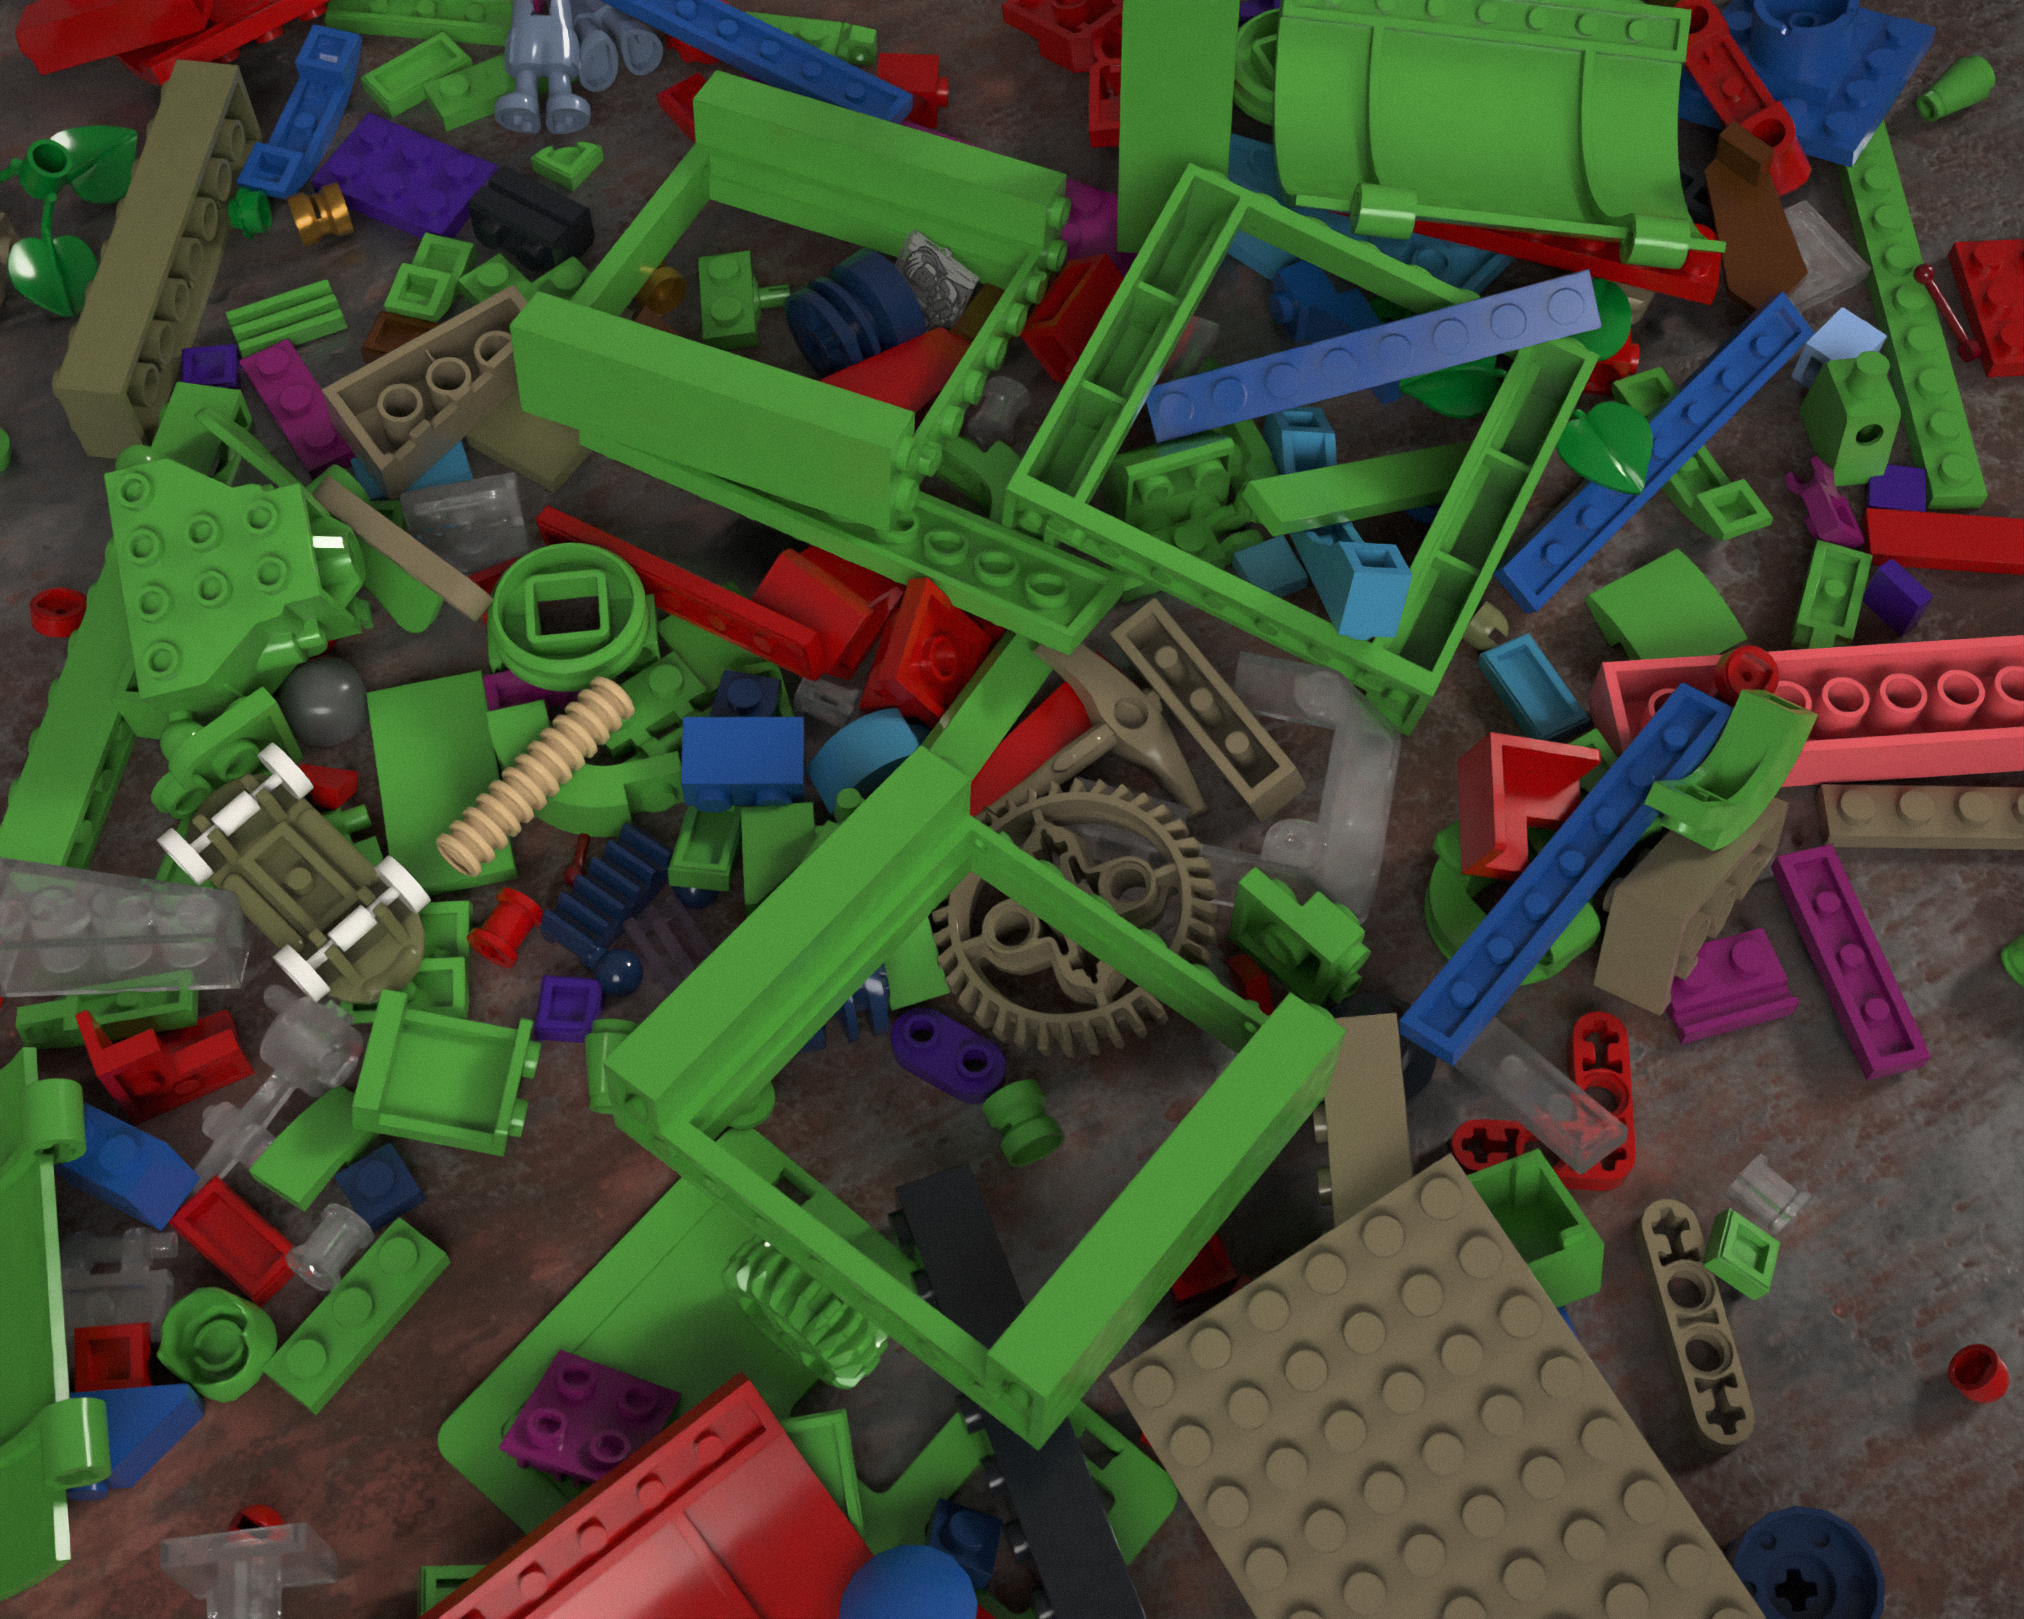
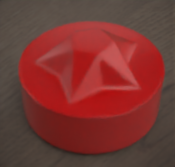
(57, 611)
(1745, 669)

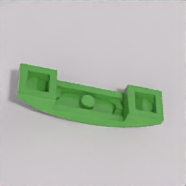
(1700, 485)

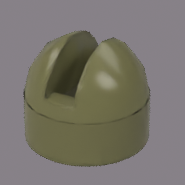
(1482, 625)

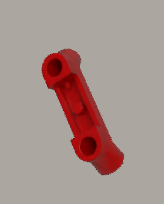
(1739, 94)

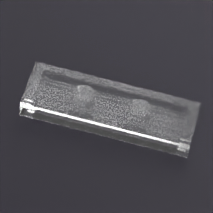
(1541, 1097)

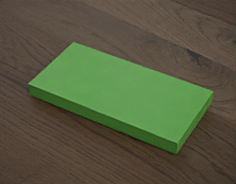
(430, 767)

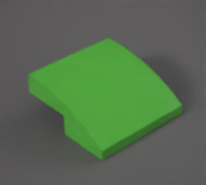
(1665, 612)
(445, 971)

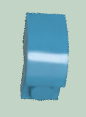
(864, 754)

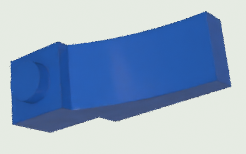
(1315, 311)

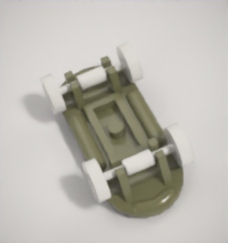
(325, 907)

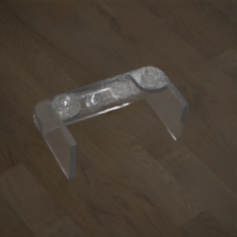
(1347, 844)

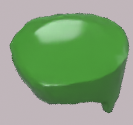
(217, 1342)

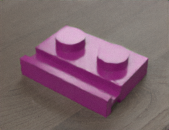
(1730, 988)

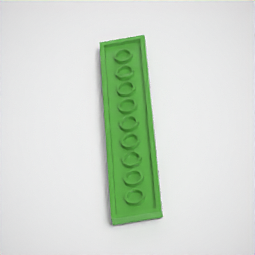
(968, 557)

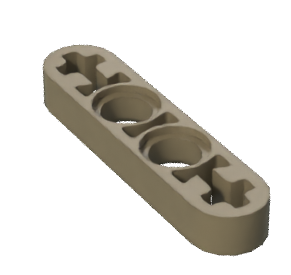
(403, 549)
(1703, 1322)

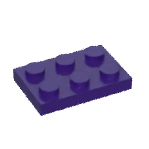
(405, 178)

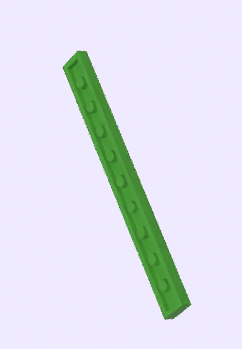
(1914, 338)

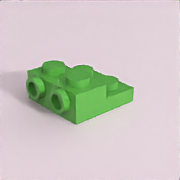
(1305, 947)

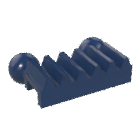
(609, 894)

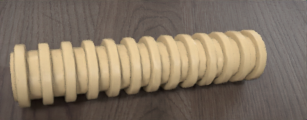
(535, 776)

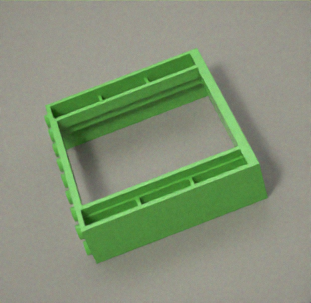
(1172, 103)
(1129, 351)
(753, 420)
(818, 943)

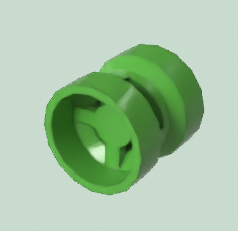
(1023, 1122)

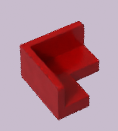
(1514, 786)
(167, 1071)

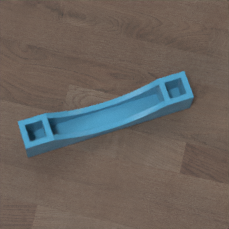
(1356, 580)

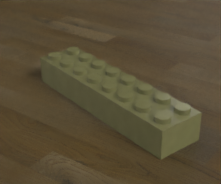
(158, 260)

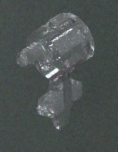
(308, 1050)

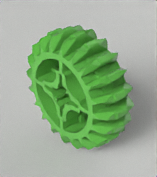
(802, 1316)

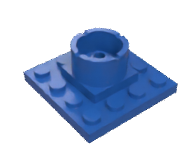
(1827, 66)

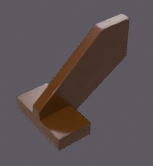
(1749, 216)

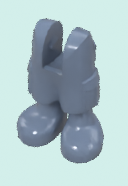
(595, 28)
(536, 49)

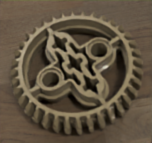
(1041, 829)

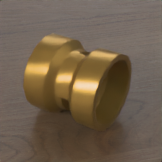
(332, 209)
(662, 290)

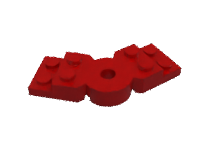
(1080, 39)

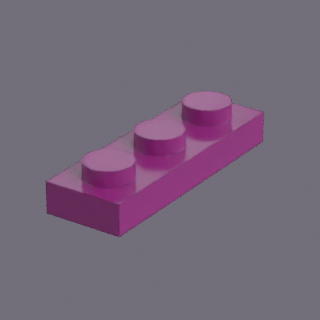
(297, 407)

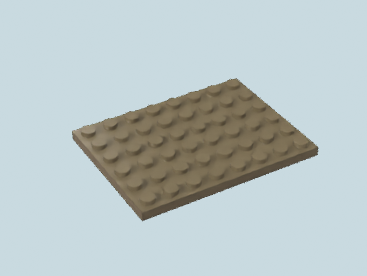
(1419, 1436)

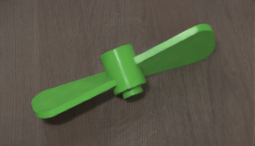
(399, 593)

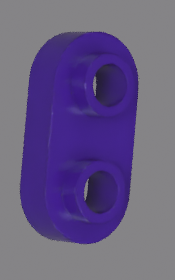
(944, 1055)

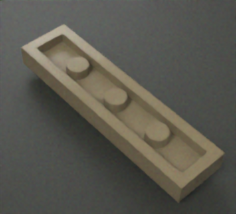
(1921, 816)

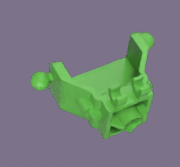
(225, 585)

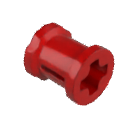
(506, 927)

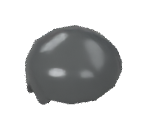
(324, 701)

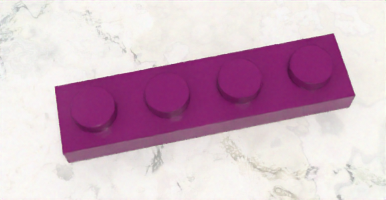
(1850, 962)

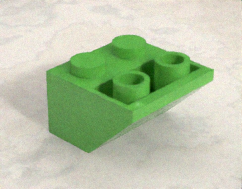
(1170, 480)

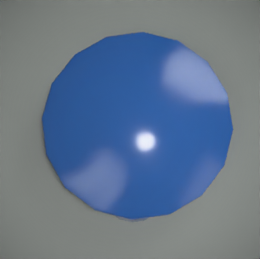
(910, 1585)

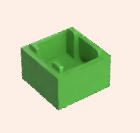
(1544, 1225)

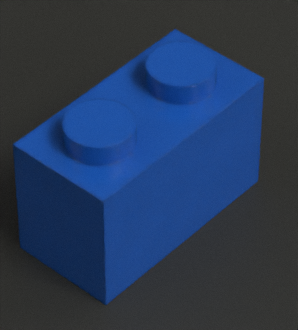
(742, 762)
(129, 1170)

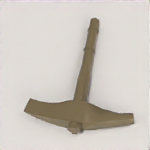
(1121, 721)

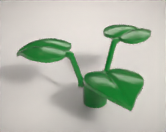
(99, 168)
(1604, 447)

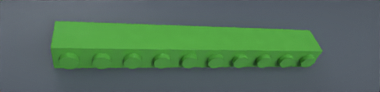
(83, 738)

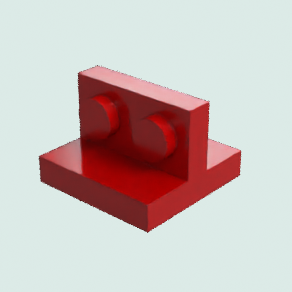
(924, 655)

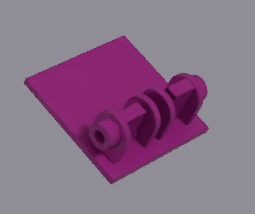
(586, 1420)

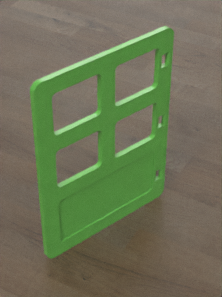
(665, 1318)

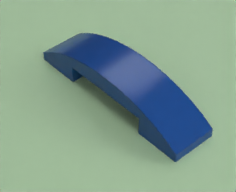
(310, 117)

